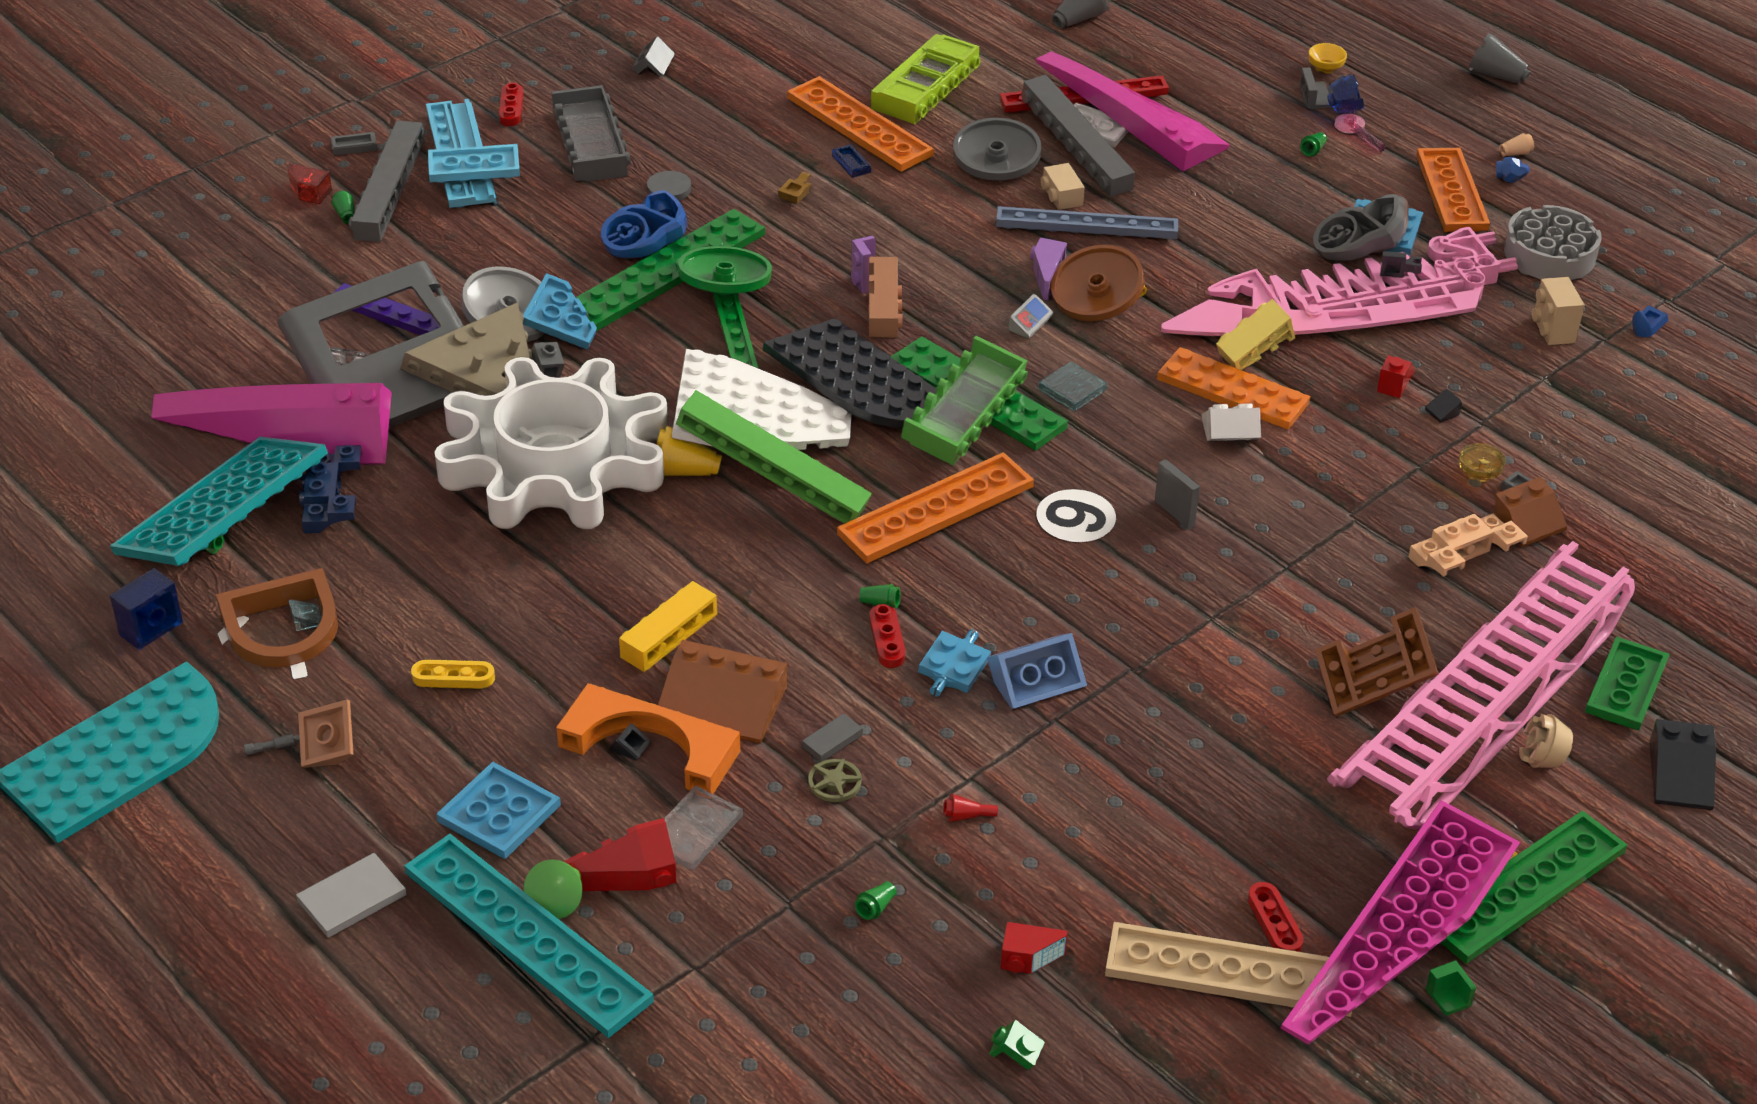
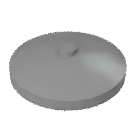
(497, 289)

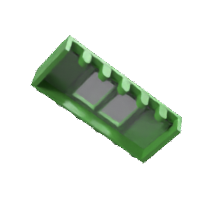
(965, 401)

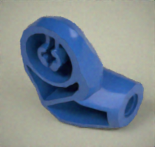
(644, 227)

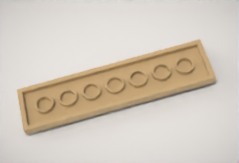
(1211, 965)

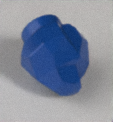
(1511, 169)

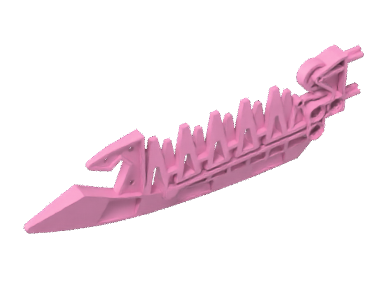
(1445, 290)

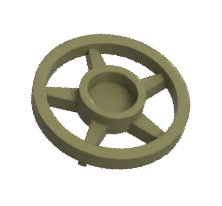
(835, 780)

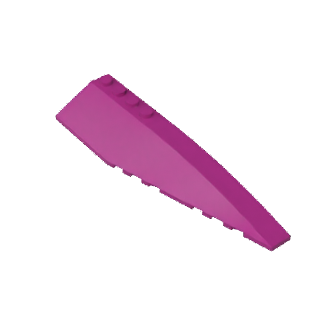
(1413, 910)

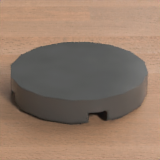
(672, 181)

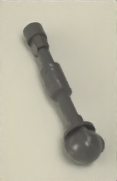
(279, 742)

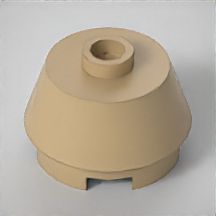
(1547, 742)

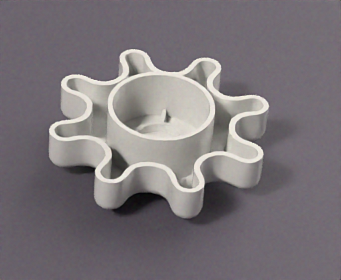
(552, 442)

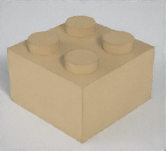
(1558, 310)

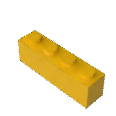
(668, 626)

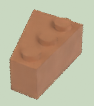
(884, 297)

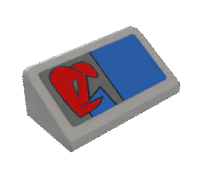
(1029, 317)

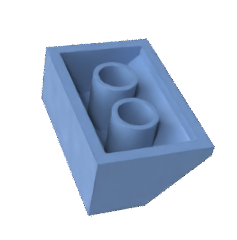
(1037, 670)

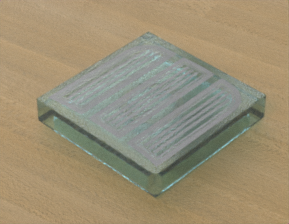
(1072, 385)

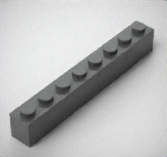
(1078, 135)
(387, 181)

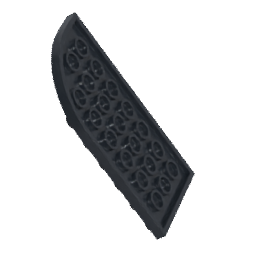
(851, 372)

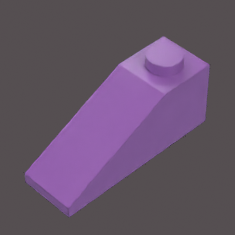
(1046, 258)

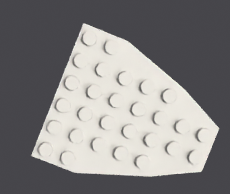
(764, 399)

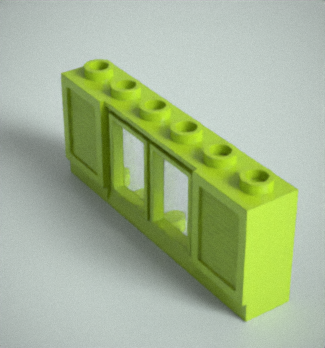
(925, 78)

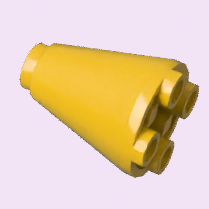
(686, 457)

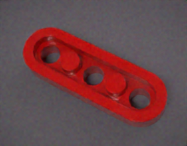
(511, 104)
(887, 636)
(1286, 932)

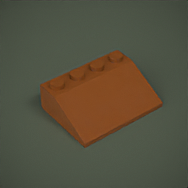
(725, 688)

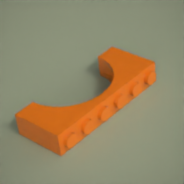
(605, 713)

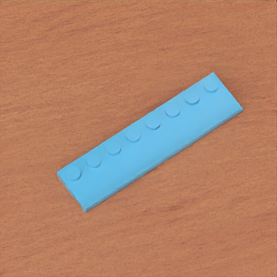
(457, 128)

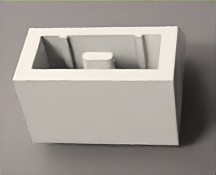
(1232, 423)

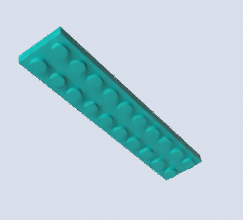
(530, 935)

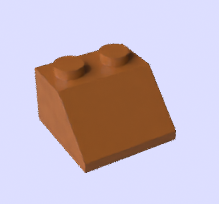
(1532, 509)

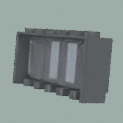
(590, 133)

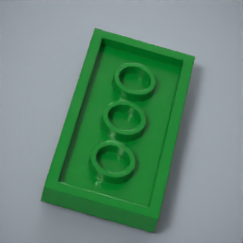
(1627, 683)

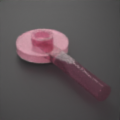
(1355, 124)

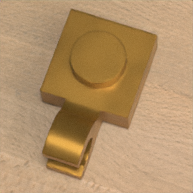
(796, 189)

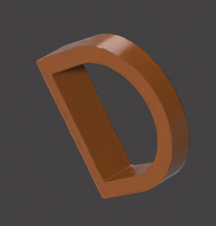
(273, 595)

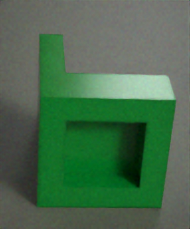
(1450, 988)

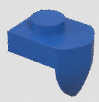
(1648, 321)

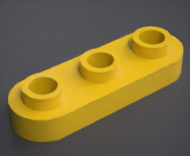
(453, 674)

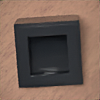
(1444, 406)
(630, 743)

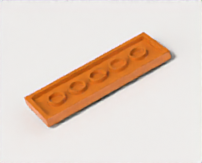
(1452, 189)
(1233, 387)

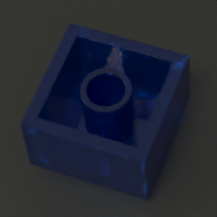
(146, 608)

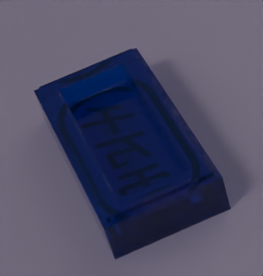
(851, 160)

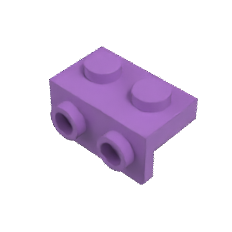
(861, 251)

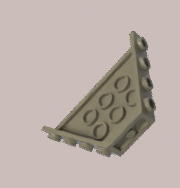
(472, 355)

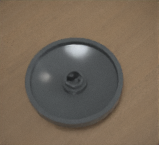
(997, 149)

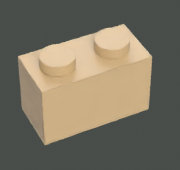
(1063, 186)

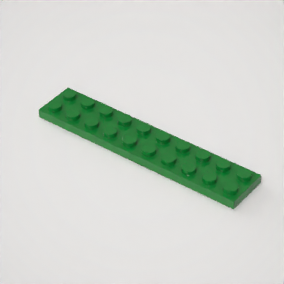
(660, 270)

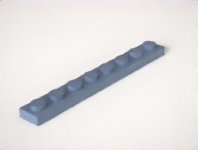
(1087, 222)

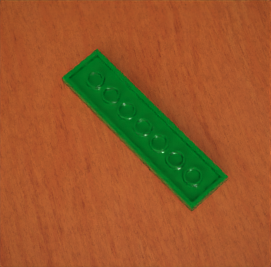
(1018, 418)
(1536, 881)

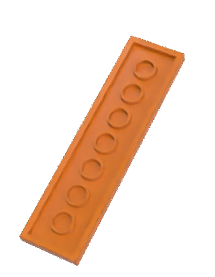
(860, 123)
(934, 507)

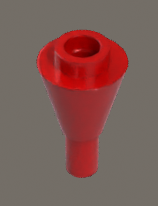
(961, 808)

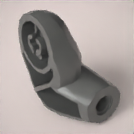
(1363, 230)

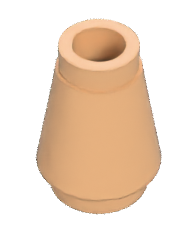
(1518, 145)

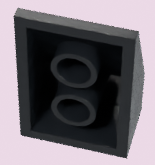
(1683, 764)

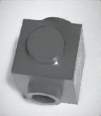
(548, 358)

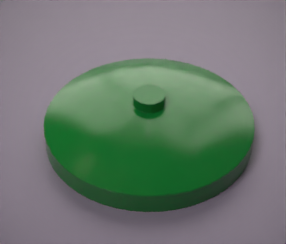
(724, 269)

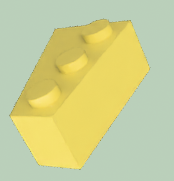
(1256, 335)

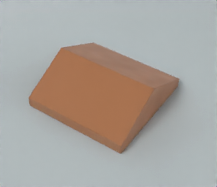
(325, 734)

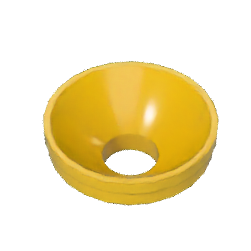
(1327, 57)

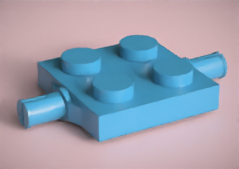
(954, 662)

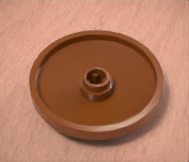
(1097, 282)

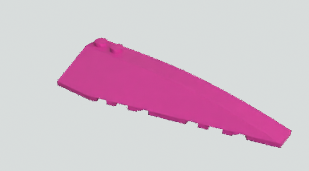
(1161, 128)

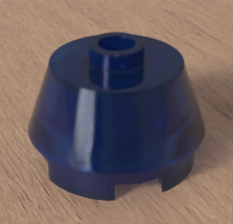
(1345, 95)

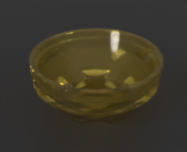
(1482, 457)

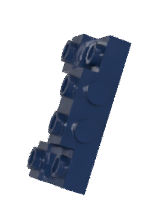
(322, 489)

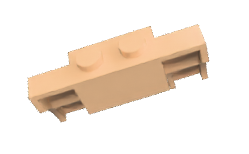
(1463, 541)

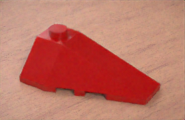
(630, 863)

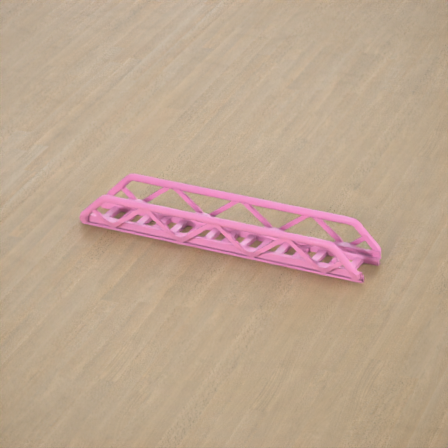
(1486, 719)

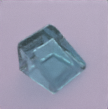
(304, 614)

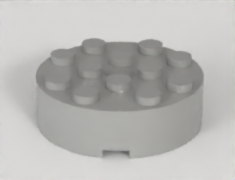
(1552, 242)

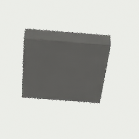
(1177, 493)

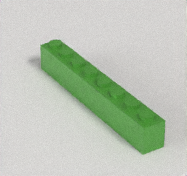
(772, 458)

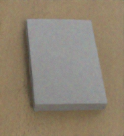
(351, 895)

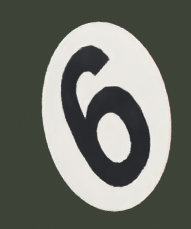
(1076, 515)

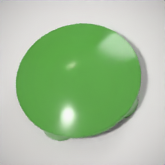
(555, 887)

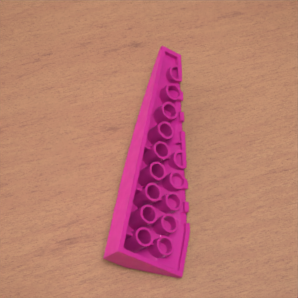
(296, 412)

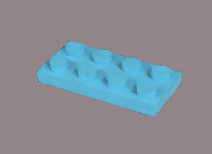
(473, 163)

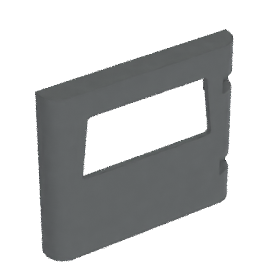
(410, 393)

